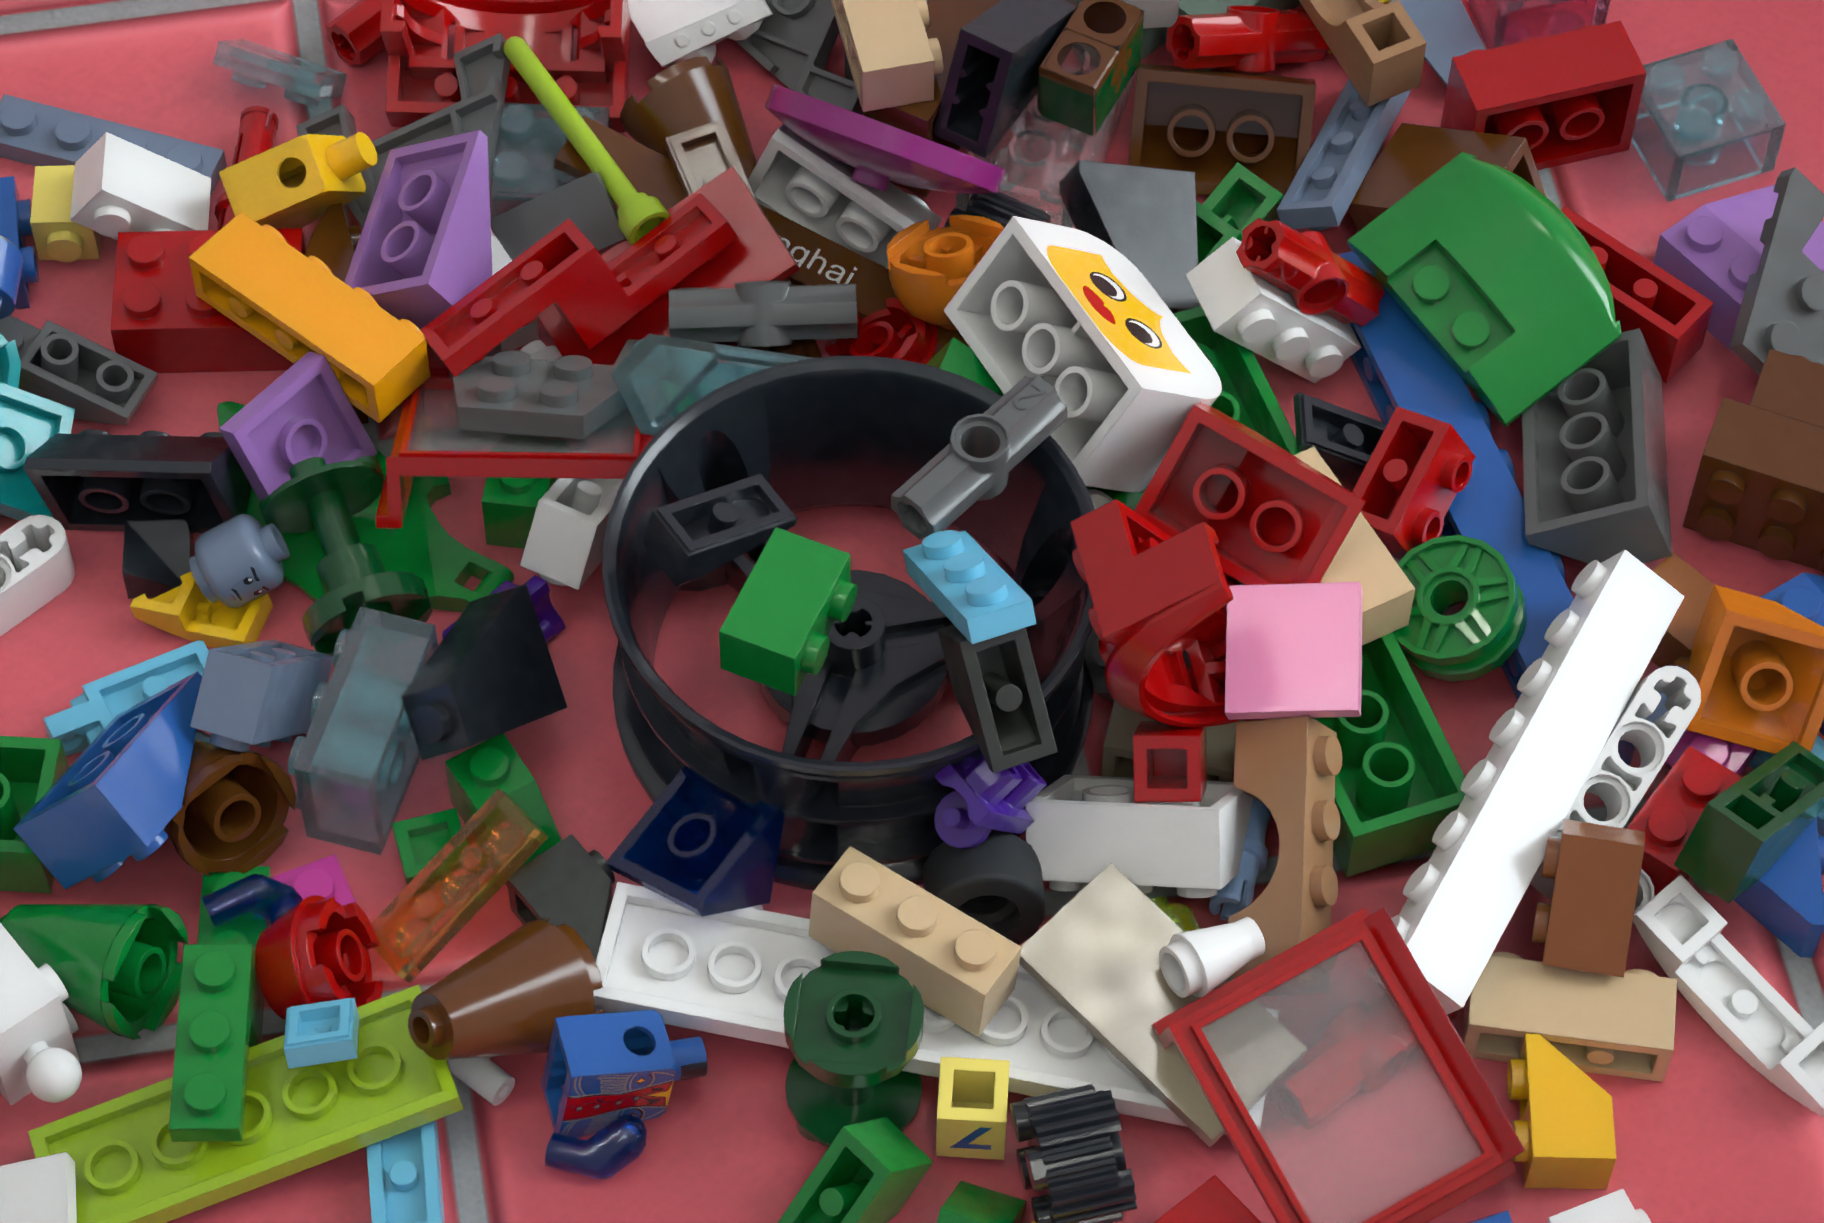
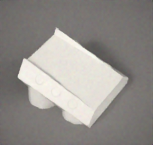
(693, 27)

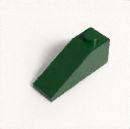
(1754, 823)

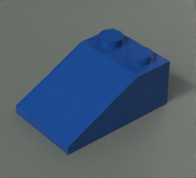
(117, 790)

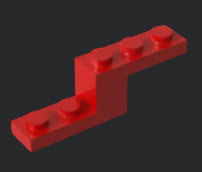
(575, 279)

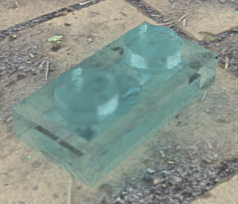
(257, 65)

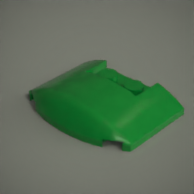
(1493, 281)

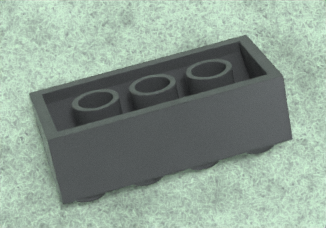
(1600, 460)

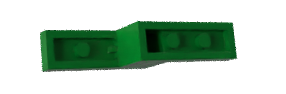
(216, 1022)

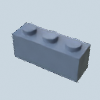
(258, 693)

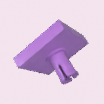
(295, 420)

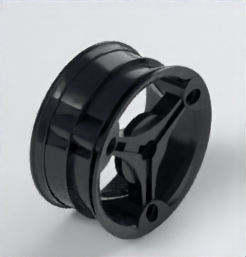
(829, 439)

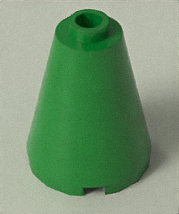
(109, 957)

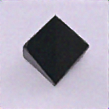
(156, 555)

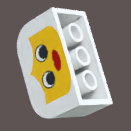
(1096, 332)

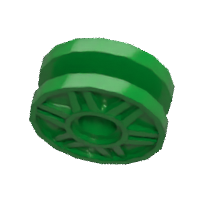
(1478, 635)

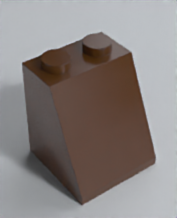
(1422, 150)

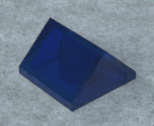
(703, 848)

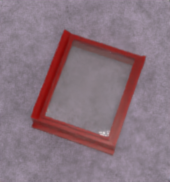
(434, 446)
(1345, 1082)

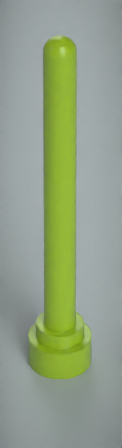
(636, 210)

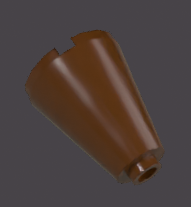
(684, 99)
(230, 809)
(508, 996)

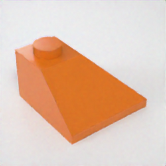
(1757, 672)

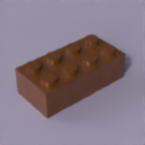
(1762, 485)

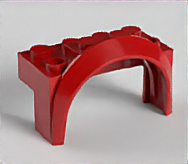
(426, 81)
(1149, 605)

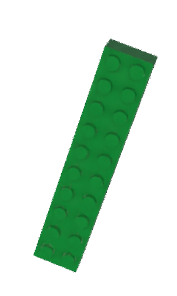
(1395, 758)

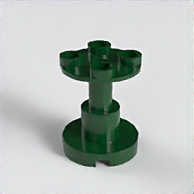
(351, 572)
(850, 1038)

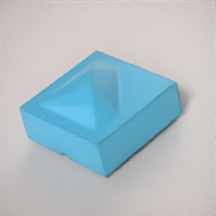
(321, 1032)

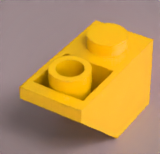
(1562, 1120)

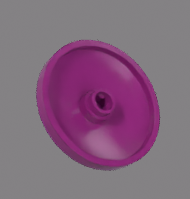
(881, 150)

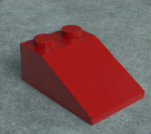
(1267, 506)

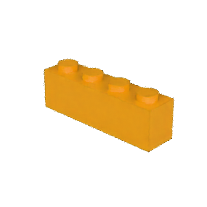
(303, 308)

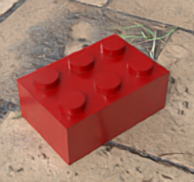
(1563, 92)
(162, 319)

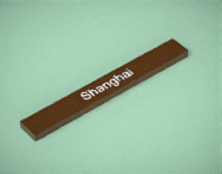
(818, 257)

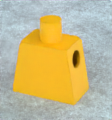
(299, 179)

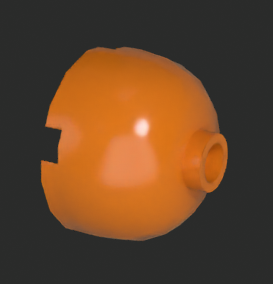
(933, 264)

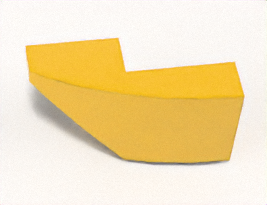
(192, 616)

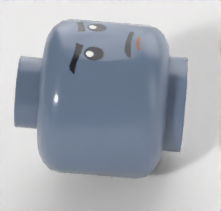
(239, 561)

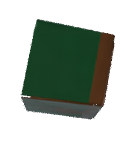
(1070, 97)

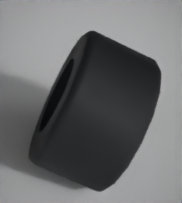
(991, 883)

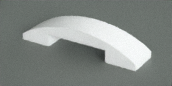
(1731, 994)

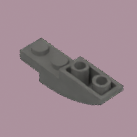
(78, 372)

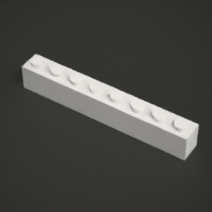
(1532, 772)

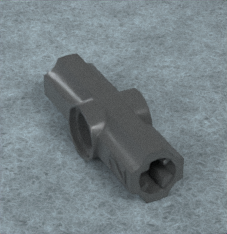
(764, 313)
(957, 478)

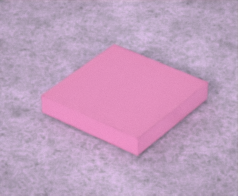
(1294, 651)

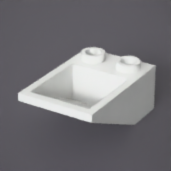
(34, 1030)

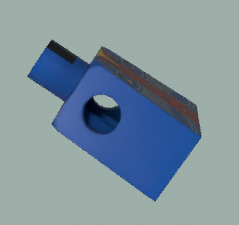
(614, 1068)

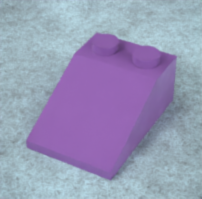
(427, 228)
(1720, 249)

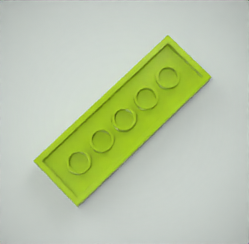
(291, 1123)

